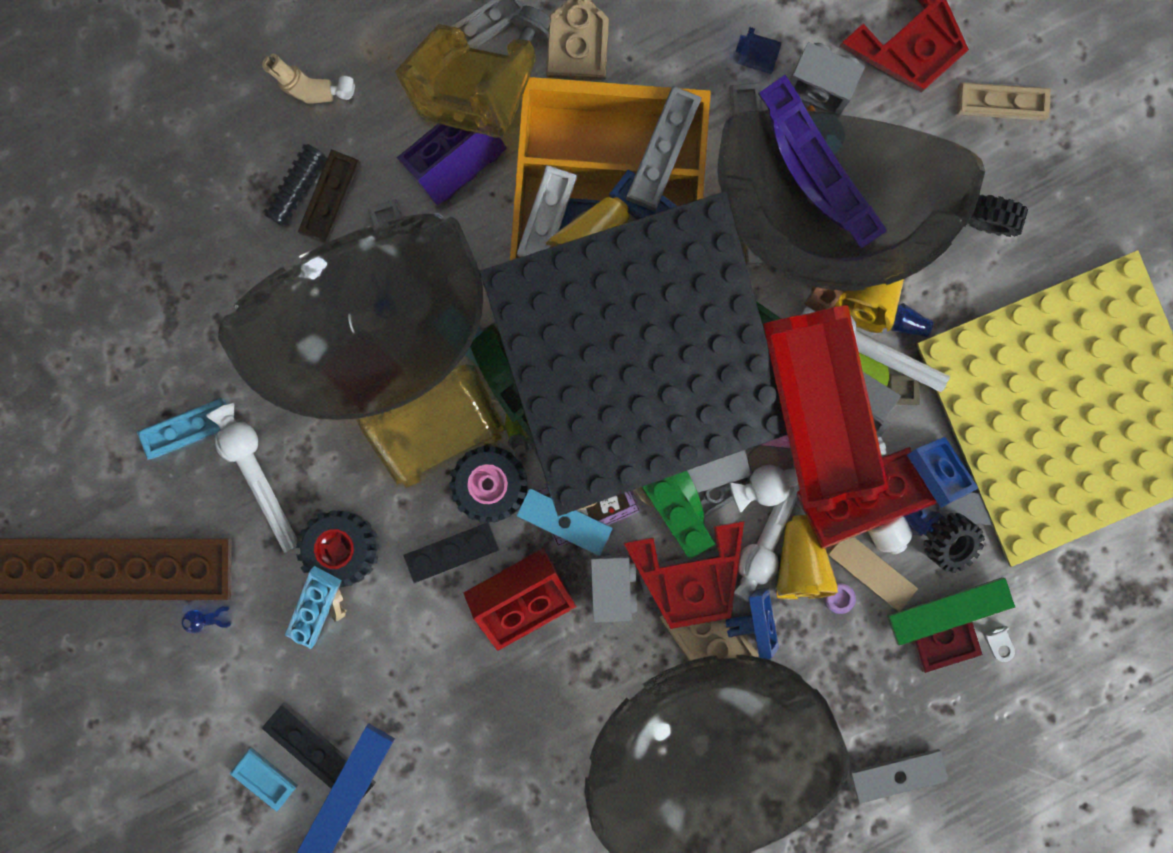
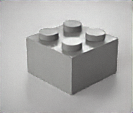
(826, 78)
(611, 588)

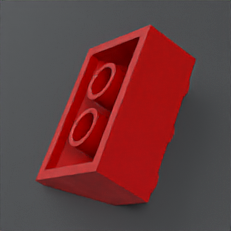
(519, 599)

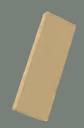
(1003, 101)
(873, 572)

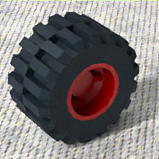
(339, 545)

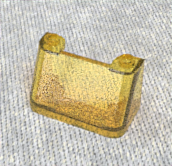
(466, 84)
(434, 426)

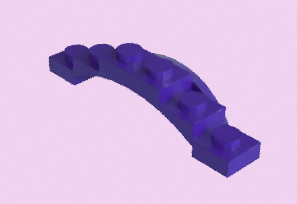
(816, 166)

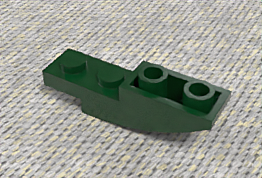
(496, 370)

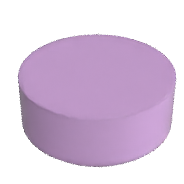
(842, 601)

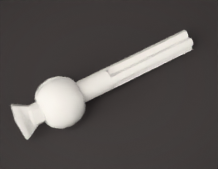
(897, 360)
(238, 443)
(770, 485)
(758, 561)

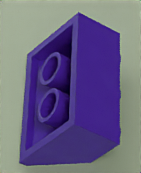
(448, 159)

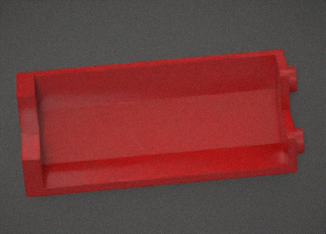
(826, 408)

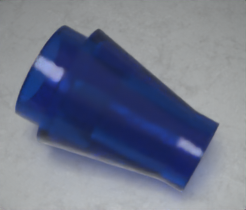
(911, 322)

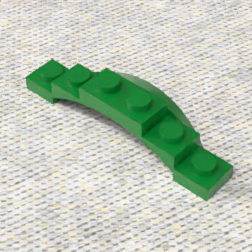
(682, 512)

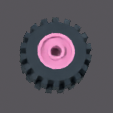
(488, 484)

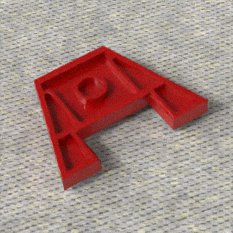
(918, 50)
(695, 589)

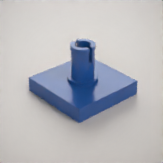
(942, 471)
(759, 623)

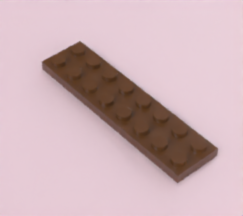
(115, 568)

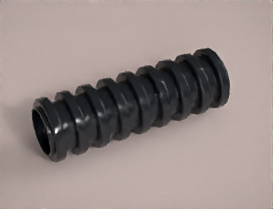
(295, 184)

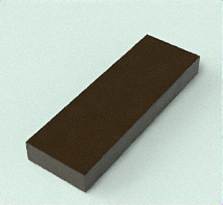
(329, 196)

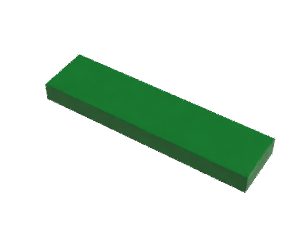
(951, 611)

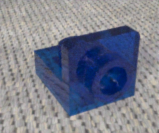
(757, 51)
(921, 526)

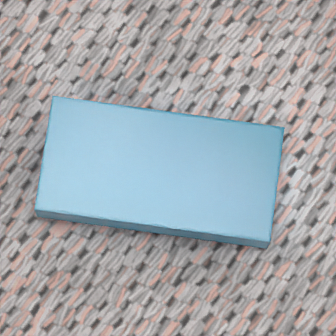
(263, 779)

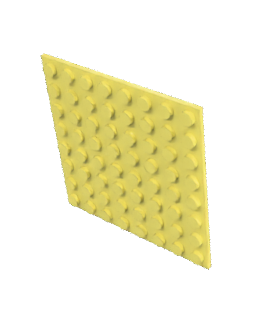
(1063, 406)

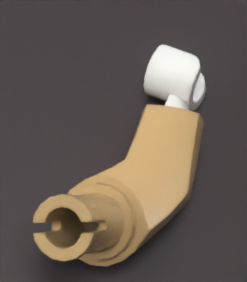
(301, 87)

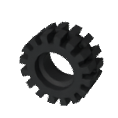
(999, 216)
(962, 551)

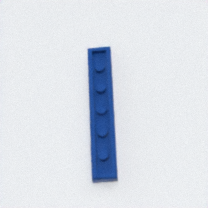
(347, 791)

